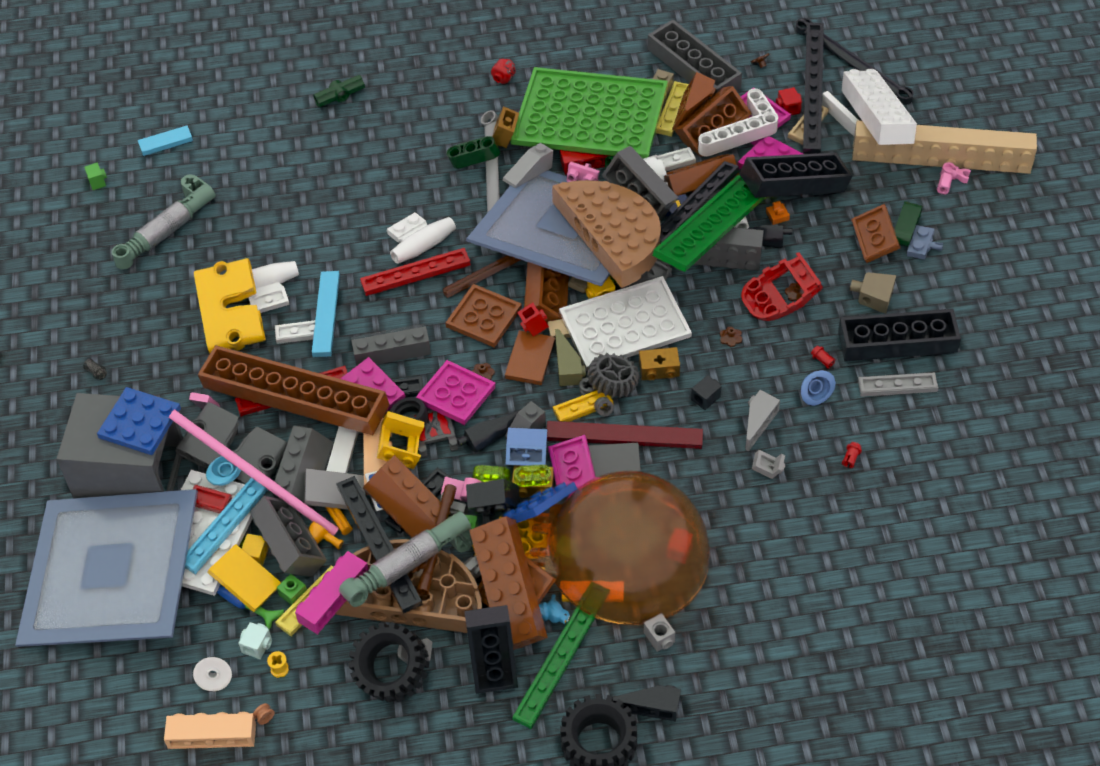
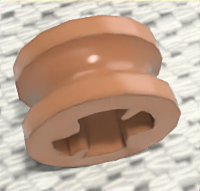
(263, 714)

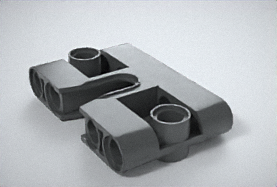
(256, 448)

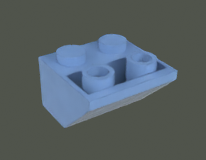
(526, 447)

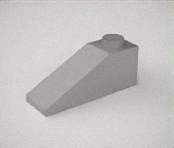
(531, 164)
(761, 412)

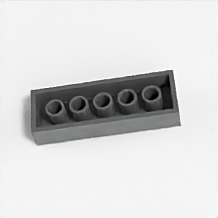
(689, 55)

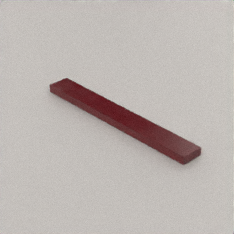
(623, 434)

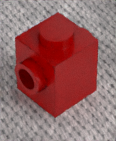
(789, 100)
(533, 319)

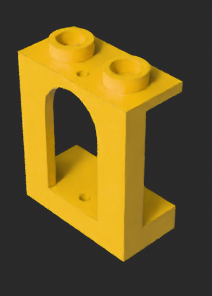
(403, 426)

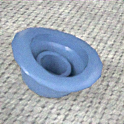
(817, 387)

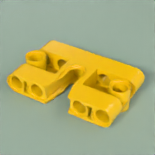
(218, 291)

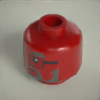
(503, 71)

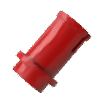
(821, 355)
(853, 450)

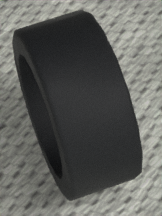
(411, 404)

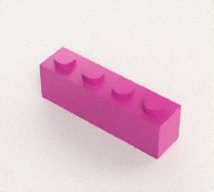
(325, 598)

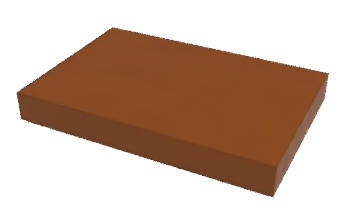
(875, 233)
(530, 358)

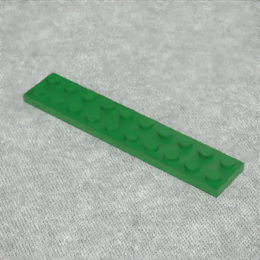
(707, 225)

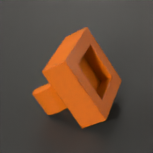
(777, 213)

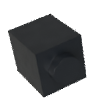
(706, 392)

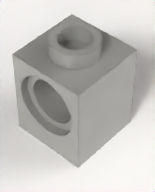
(657, 625)

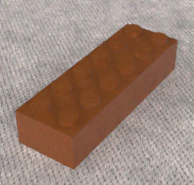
(509, 578)

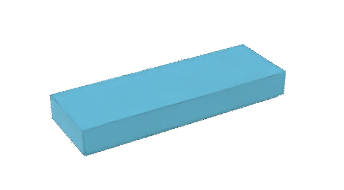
(165, 140)

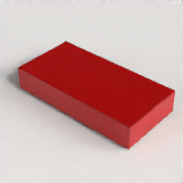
(211, 499)

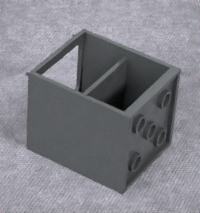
(105, 468)

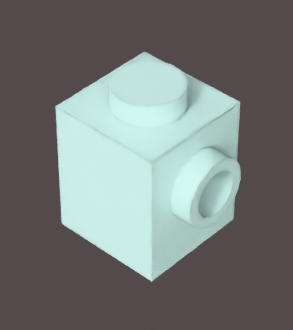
(255, 640)

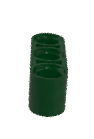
(473, 152)
(907, 222)

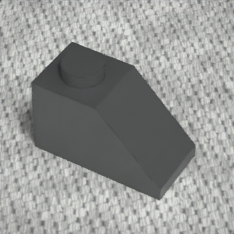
(529, 417)

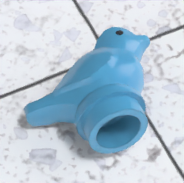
(553, 611)

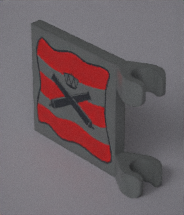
(437, 429)

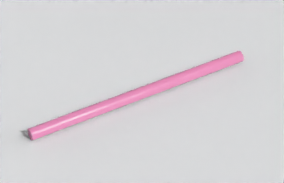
(252, 471)

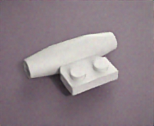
(417, 236)
(268, 285)

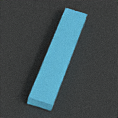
(325, 314)
(224, 525)

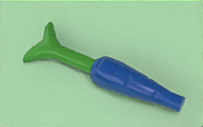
(269, 616)

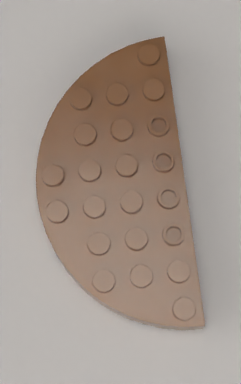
(614, 225)
(450, 595)

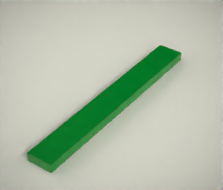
(553, 668)

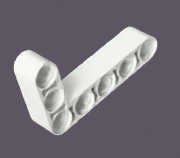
(760, 125)

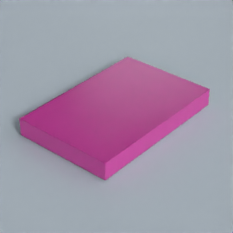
(572, 461)

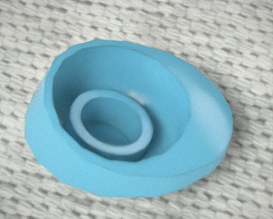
(222, 472)

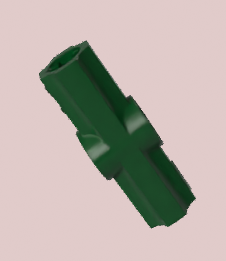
(338, 91)

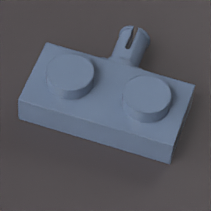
(922, 242)

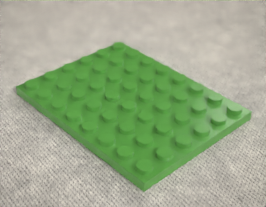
(589, 112)

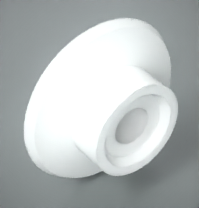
(212, 681)

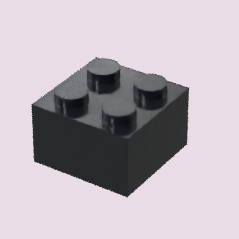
(492, 497)

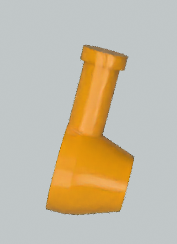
(320, 533)

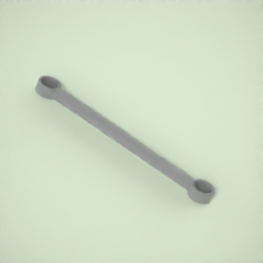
(492, 171)

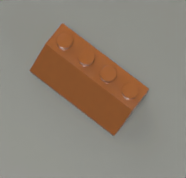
(720, 110)
(693, 175)
(546, 290)
(404, 497)

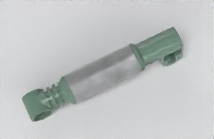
(165, 222)
(407, 557)

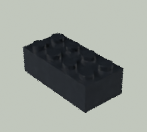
(491, 649)

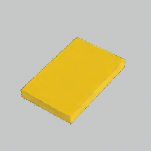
(244, 577)

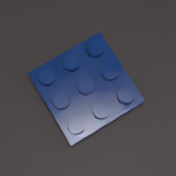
(138, 421)
(540, 502)

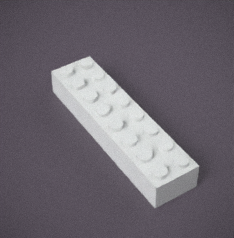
(878, 107)

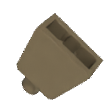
(875, 290)

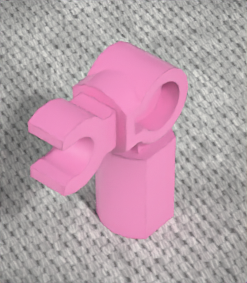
(949, 172)

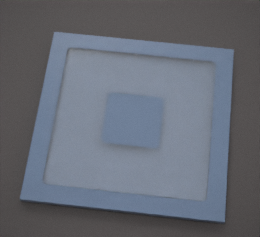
(534, 230)
(108, 569)

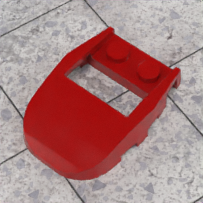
(764, 299)

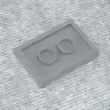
(322, 488)

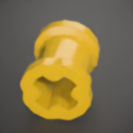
(278, 664)

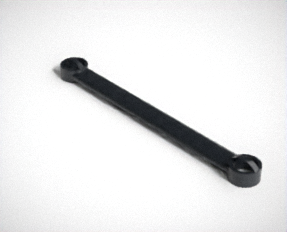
(856, 62)

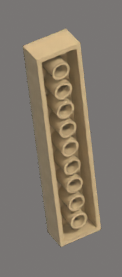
(960, 146)

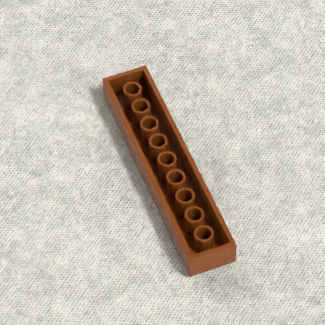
(294, 390)

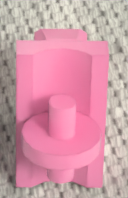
(581, 172)

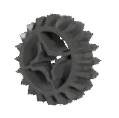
(613, 375)

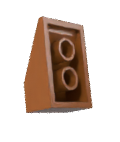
(694, 97)

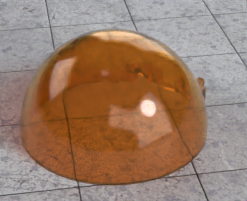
(625, 547)

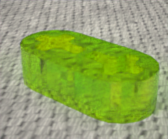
(489, 473)
(532, 475)

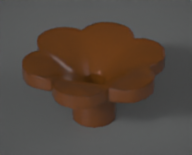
(761, 60)
(794, 292)
(730, 336)
(484, 370)

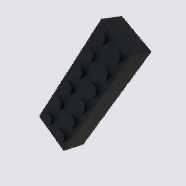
(795, 174)
(899, 335)

